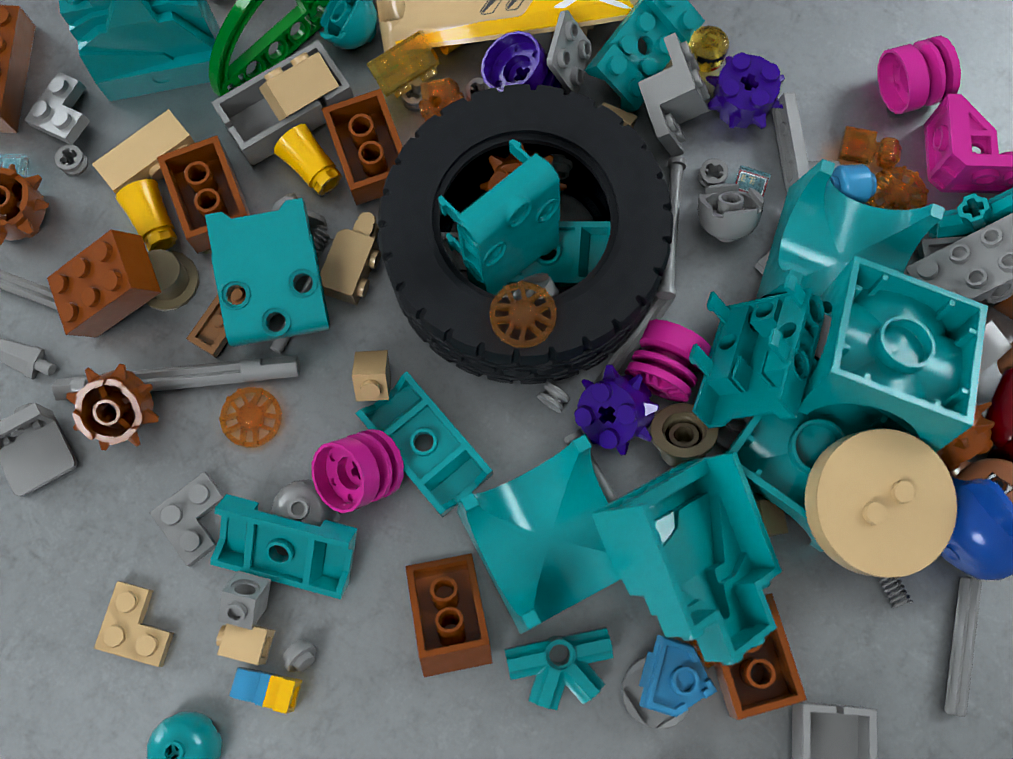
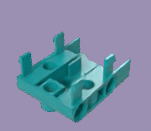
(508, 223)
(266, 259)
(759, 356)

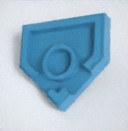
(673, 678)

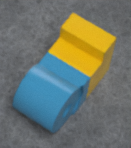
(266, 689)

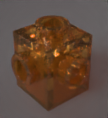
(437, 96)

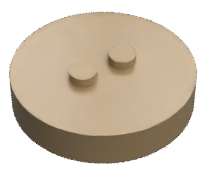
(881, 503)

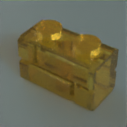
(404, 64)

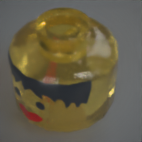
(709, 47)

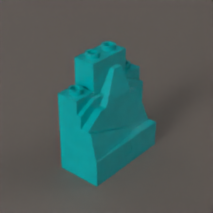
(142, 43)
(696, 554)

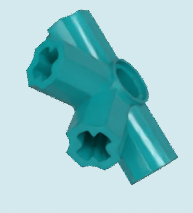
(973, 215)
(572, 671)

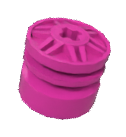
(918, 74)
(666, 360)
(357, 470)

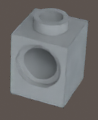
(244, 600)

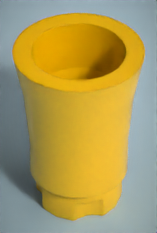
(308, 159)
(148, 213)

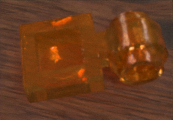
(860, 146)

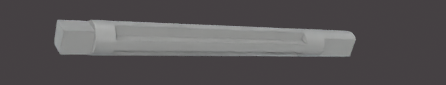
(199, 375)

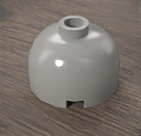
(729, 212)
(302, 503)

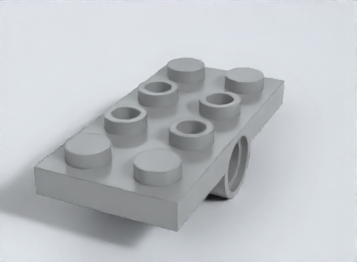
(973, 266)

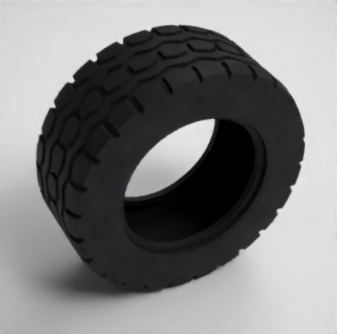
(609, 177)

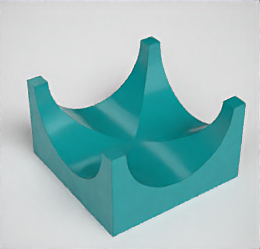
(826, 229)
(900, 351)
(782, 452)
(542, 536)

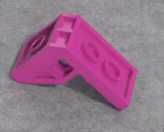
(949, 154)

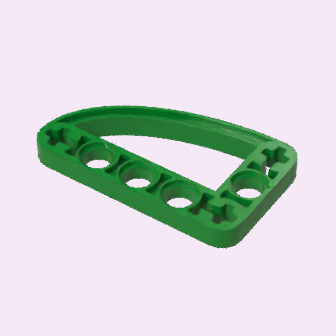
(224, 75)

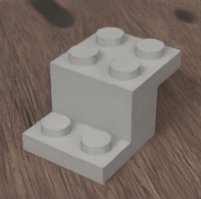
(675, 95)

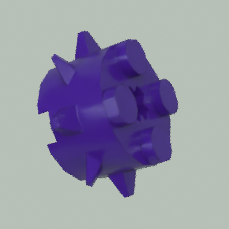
(746, 90)
(615, 410)

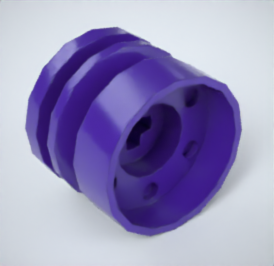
(516, 60)

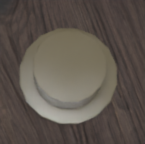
(176, 278)
(681, 434)

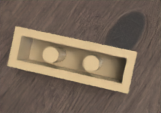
(138, 154)

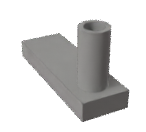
(791, 140)

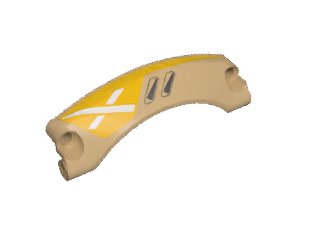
(485, 20)

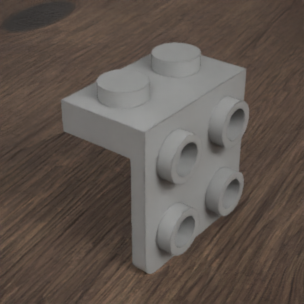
(569, 53)
(33, 449)

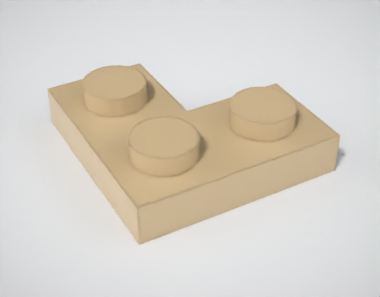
(123, 627)

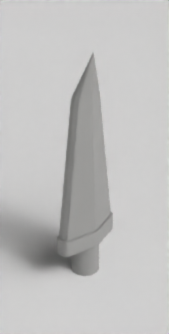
(25, 358)

